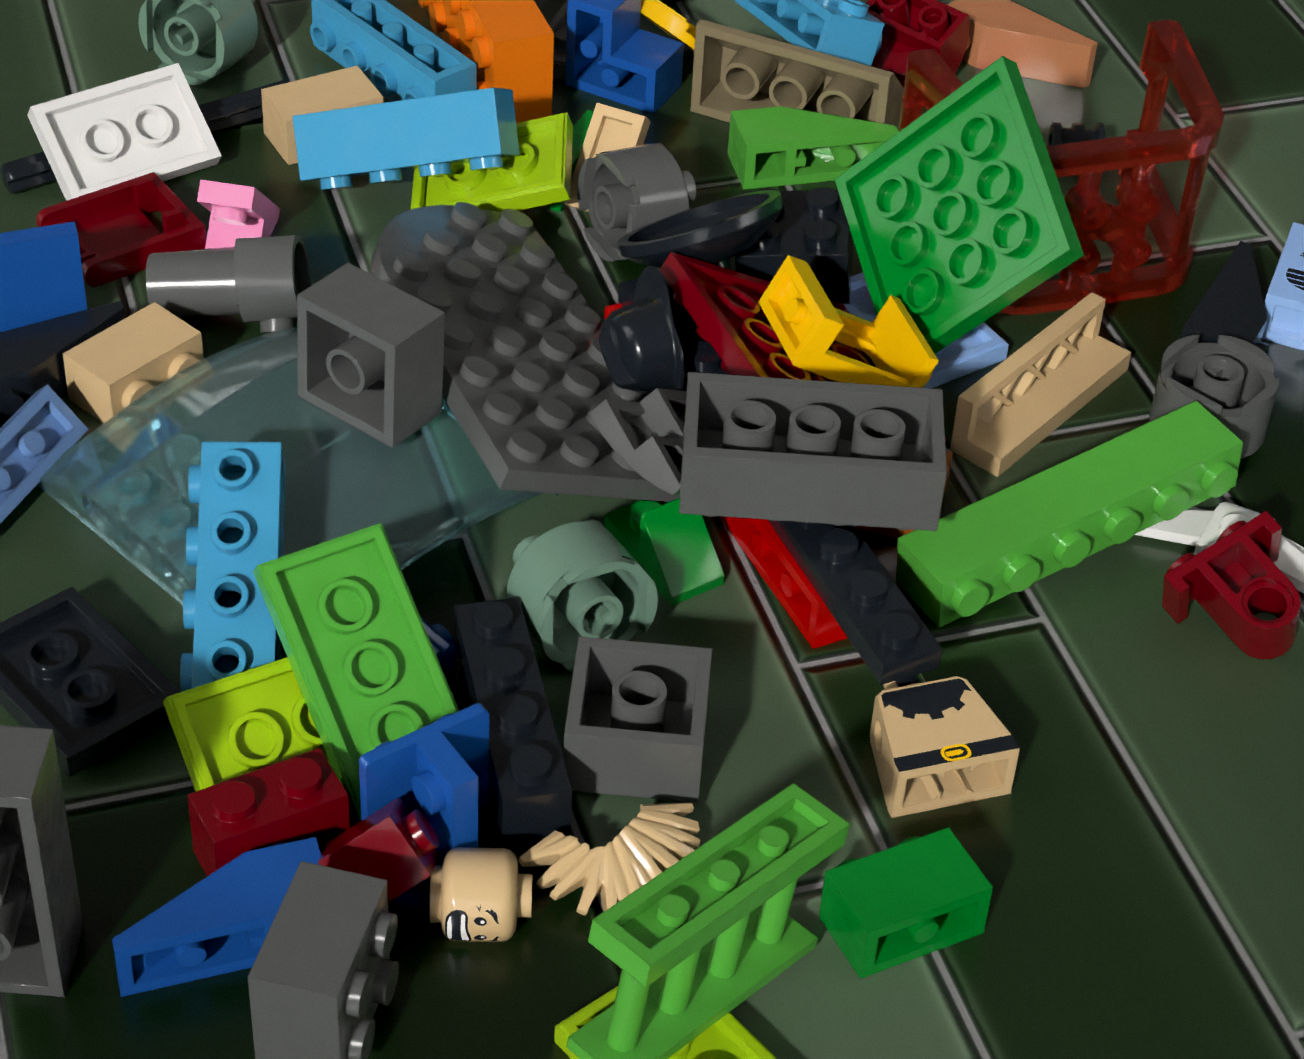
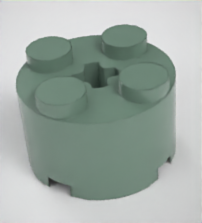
(199, 34)
(580, 585)

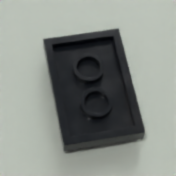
(80, 678)

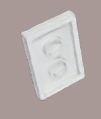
(124, 132)

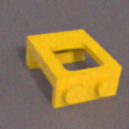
(810, 324)

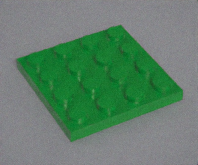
(960, 209)

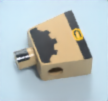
(939, 745)

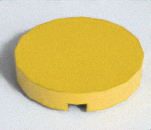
(669, 22)

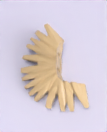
(634, 857)

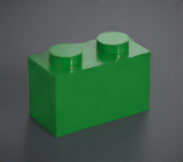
(904, 902)

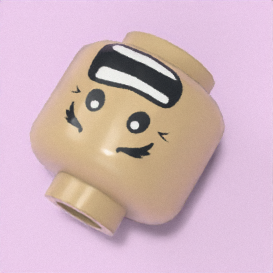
(479, 894)

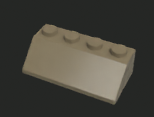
(754, 72)

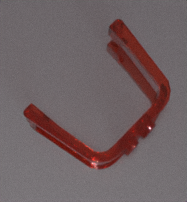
(1141, 192)

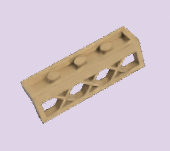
(1037, 388)

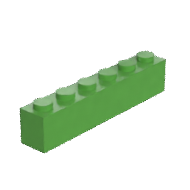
(1067, 513)

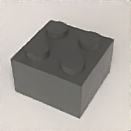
(370, 354)
(637, 719)
(324, 967)

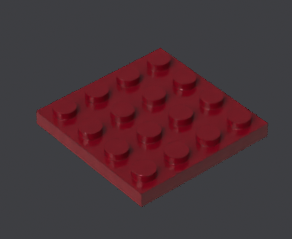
(733, 321)

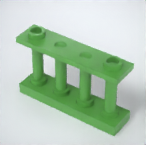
(708, 930)

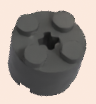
(629, 191)
(1226, 378)

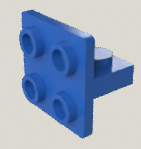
(434, 771)

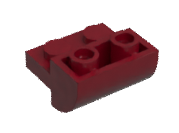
(918, 26)

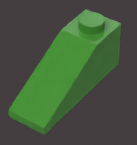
(798, 145)

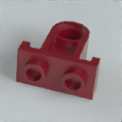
(1235, 583)

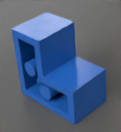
(618, 59)

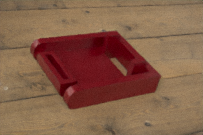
(118, 235)

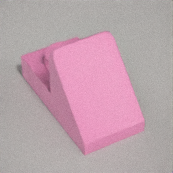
(236, 213)

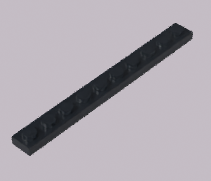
(834, 557)

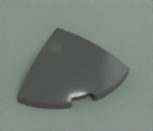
(647, 434)

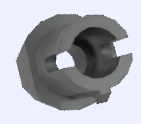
(249, 279)

